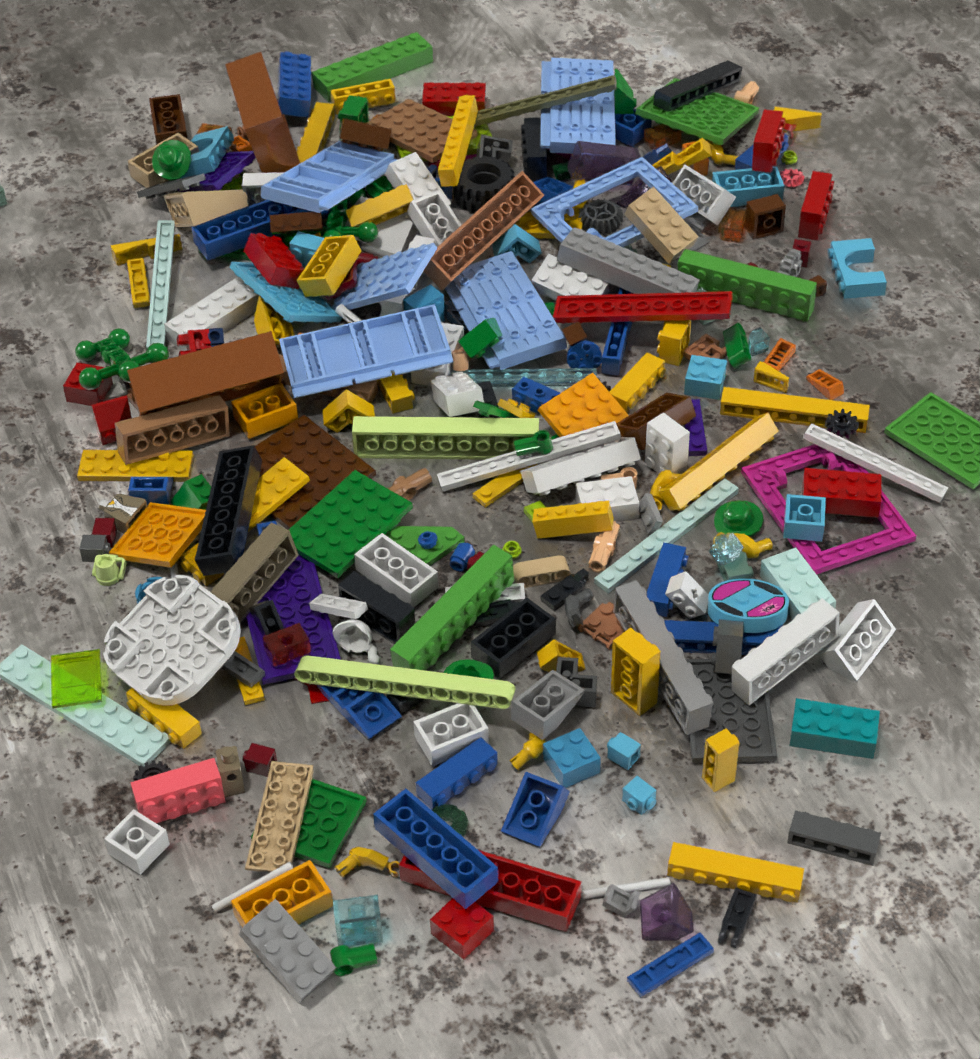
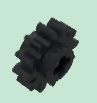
(842, 424)

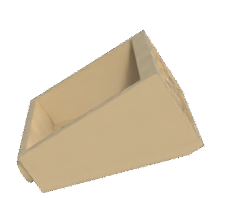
(201, 206)

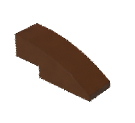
(574, 333)

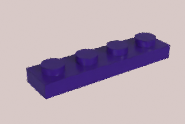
(697, 438)

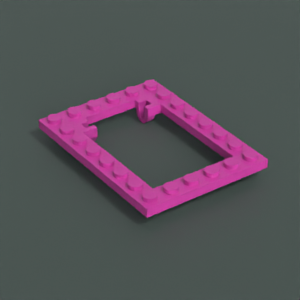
(770, 476)

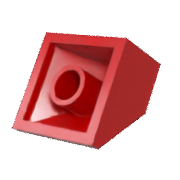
(109, 413)

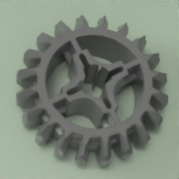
(601, 215)

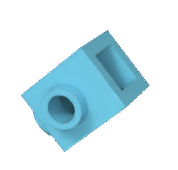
(623, 750)
(639, 795)

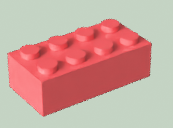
(179, 791)

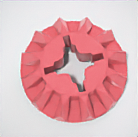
(797, 180)

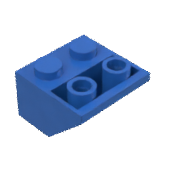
(152, 488)

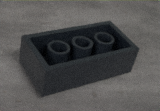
(533, 155)
(385, 613)
(513, 637)

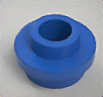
(427, 540)

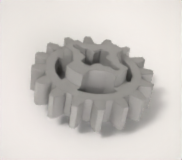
(791, 263)

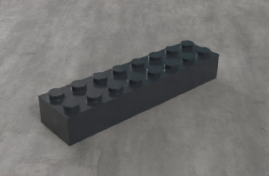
(228, 510)

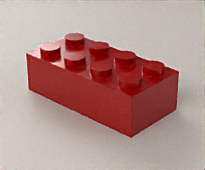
(445, 96)
(768, 141)
(816, 206)
(274, 260)
(844, 491)

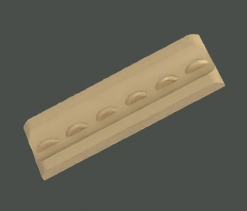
(280, 816)

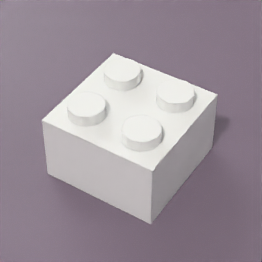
(137, 841)

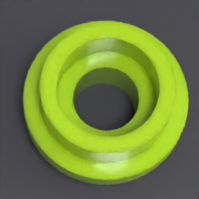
(789, 157)
(512, 548)

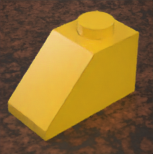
(549, 656)

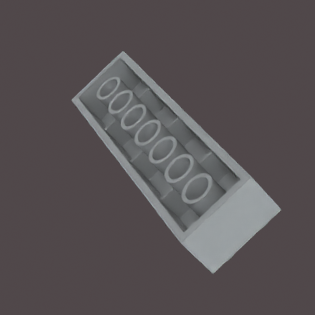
(621, 266)
(676, 676)

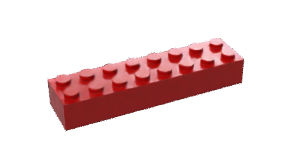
(519, 891)

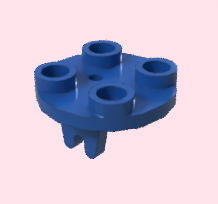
(580, 350)

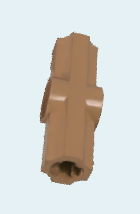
(408, 486)

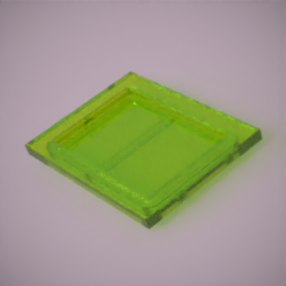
(76, 678)

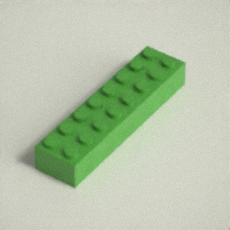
(374, 65)
(751, 284)
(454, 611)

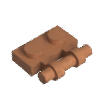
(705, 346)

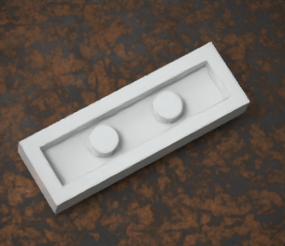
(338, 606)

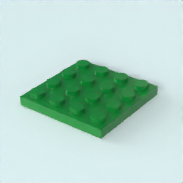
(326, 822)

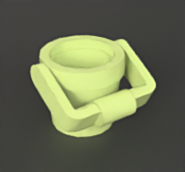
(106, 569)

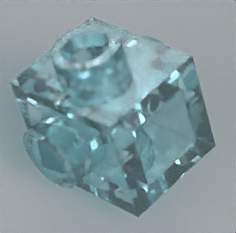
(726, 549)

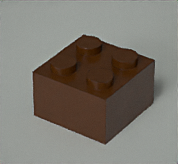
(765, 216)

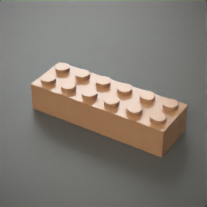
(172, 429)

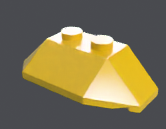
(269, 320)

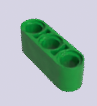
(736, 345)

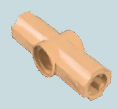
(603, 548)

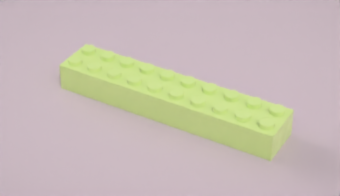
(438, 437)

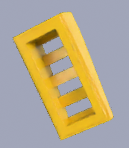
(766, 376)

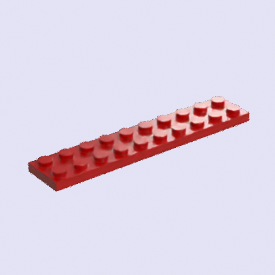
(643, 307)

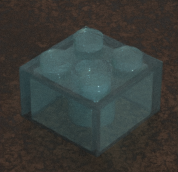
(358, 921)

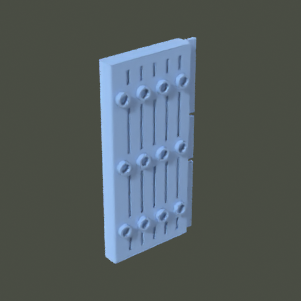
(579, 120)
(328, 177)
(504, 292)
(365, 351)

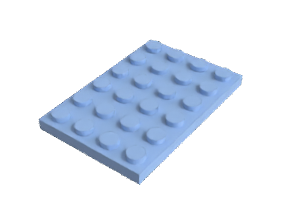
(387, 277)

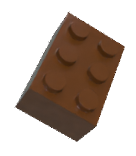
(365, 134)

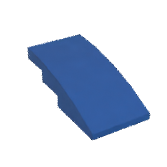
(363, 709)

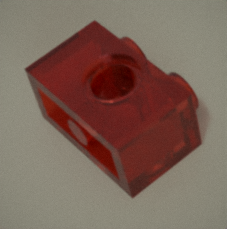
(286, 644)

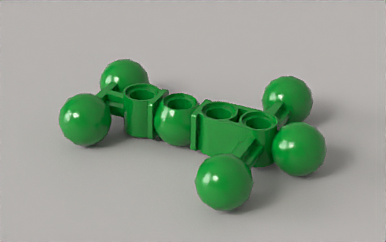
(337, 217)
(115, 357)

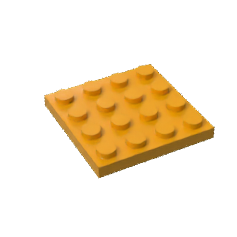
(582, 407)
(160, 534)

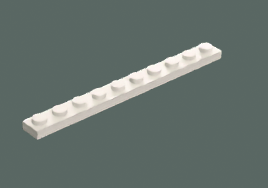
(510, 461)

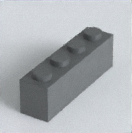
(834, 837)

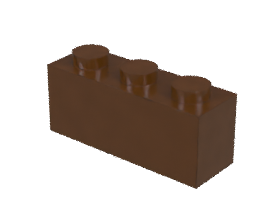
(296, 222)

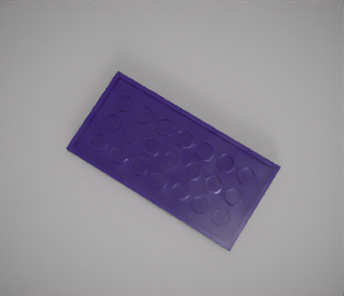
(291, 598)

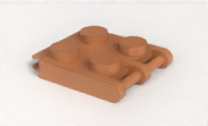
(604, 624)

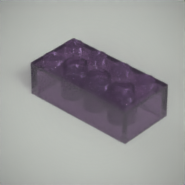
(596, 159)

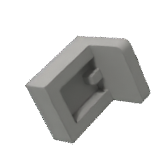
(621, 901)

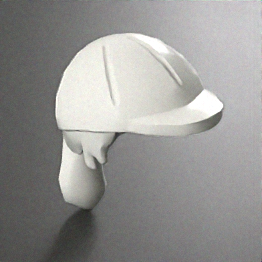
(356, 637)

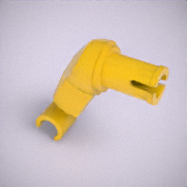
(718, 156)
(662, 480)
(751, 547)
(531, 750)
(366, 857)

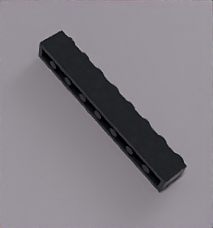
(697, 86)

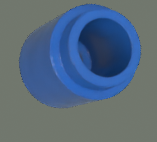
(461, 556)

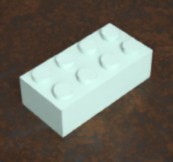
(796, 579)

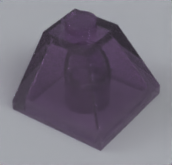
(665, 915)

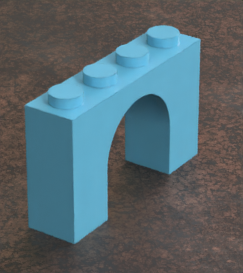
(212, 148)
(854, 283)

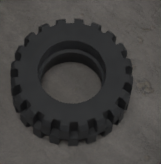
(480, 181)

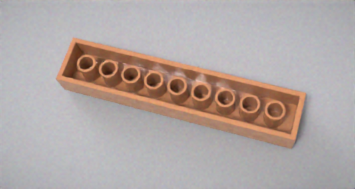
(482, 230)

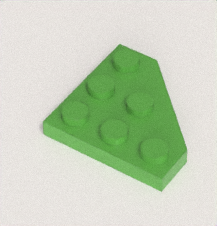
(408, 536)

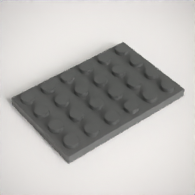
(749, 723)

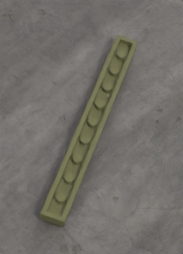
(546, 100)

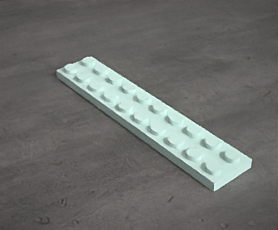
(102, 720)

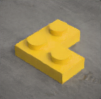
(512, 406)

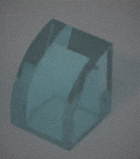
(758, 342)

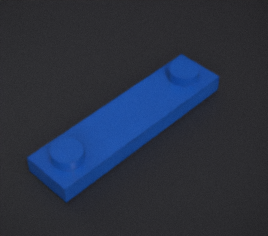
(670, 964)

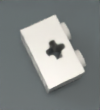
(687, 595)

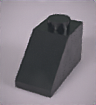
(266, 617)

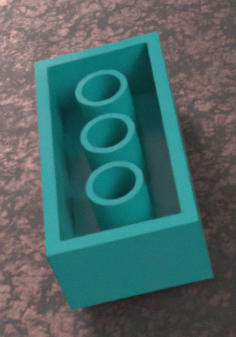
(834, 728)

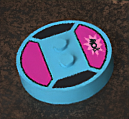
(753, 601)

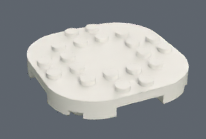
(172, 640)

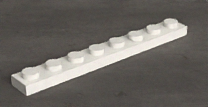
(875, 463)

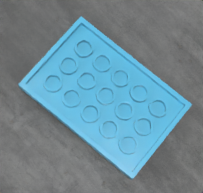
(287, 301)

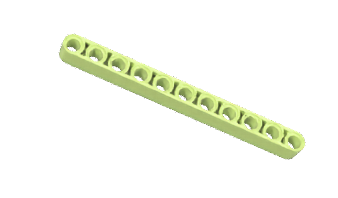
(405, 682)

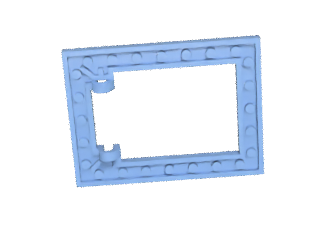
(552, 212)

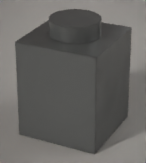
(92, 546)

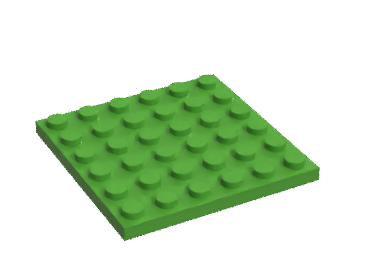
(709, 117)

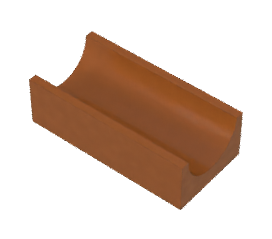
(262, 115)
(221, 370)

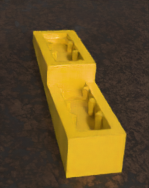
(694, 153)
(139, 249)

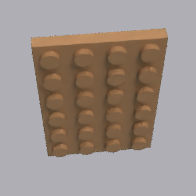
(417, 129)

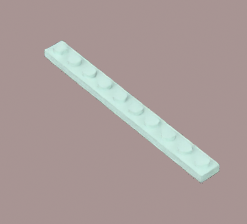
(161, 282)
(668, 533)

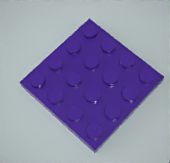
(229, 166)

